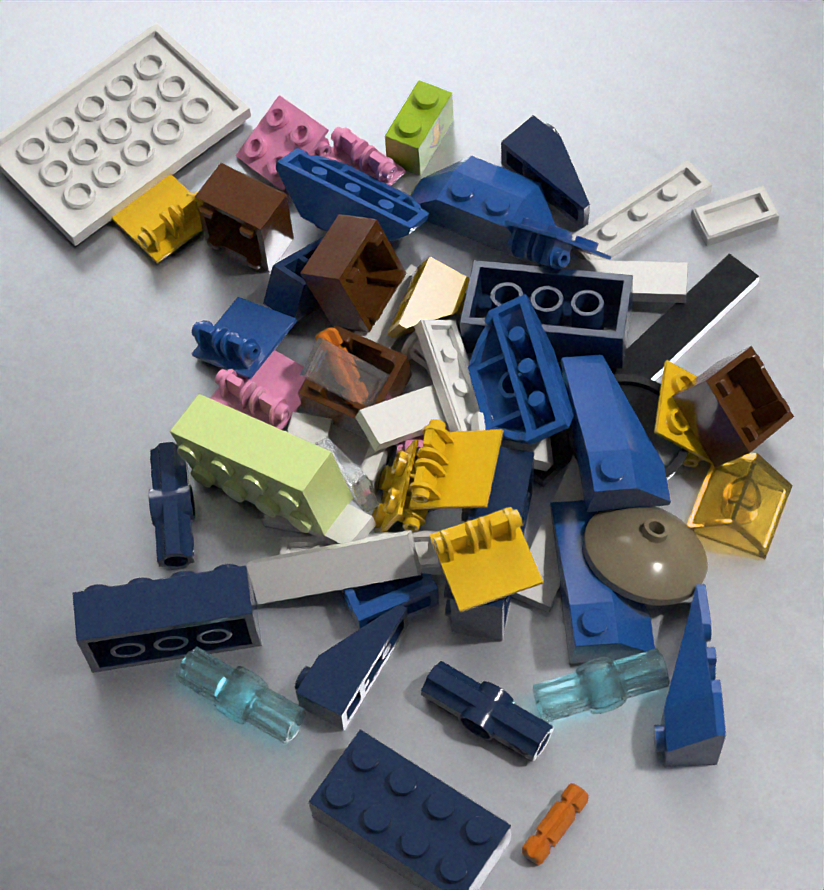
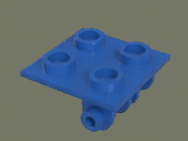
(547, 247)
(241, 337)

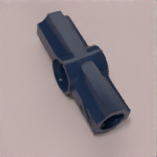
(171, 507)
(487, 710)

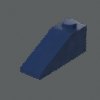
(540, 154)
(287, 288)
(348, 669)

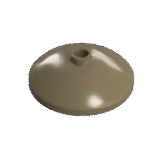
(645, 554)

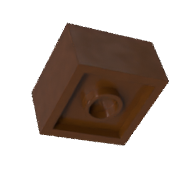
(244, 217)
(354, 272)
(326, 404)
(733, 406)

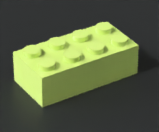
(261, 465)

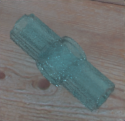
(601, 685)
(241, 695)

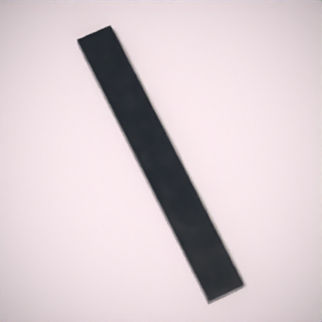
(672, 336)

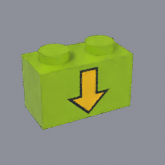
(419, 127)

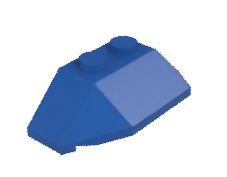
(327, 188)
(478, 198)
(519, 376)

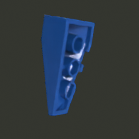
(612, 447)
(594, 616)
(693, 713)

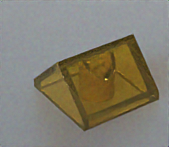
(741, 504)

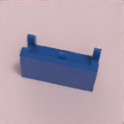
(372, 601)

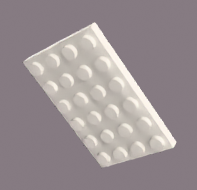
(117, 132)

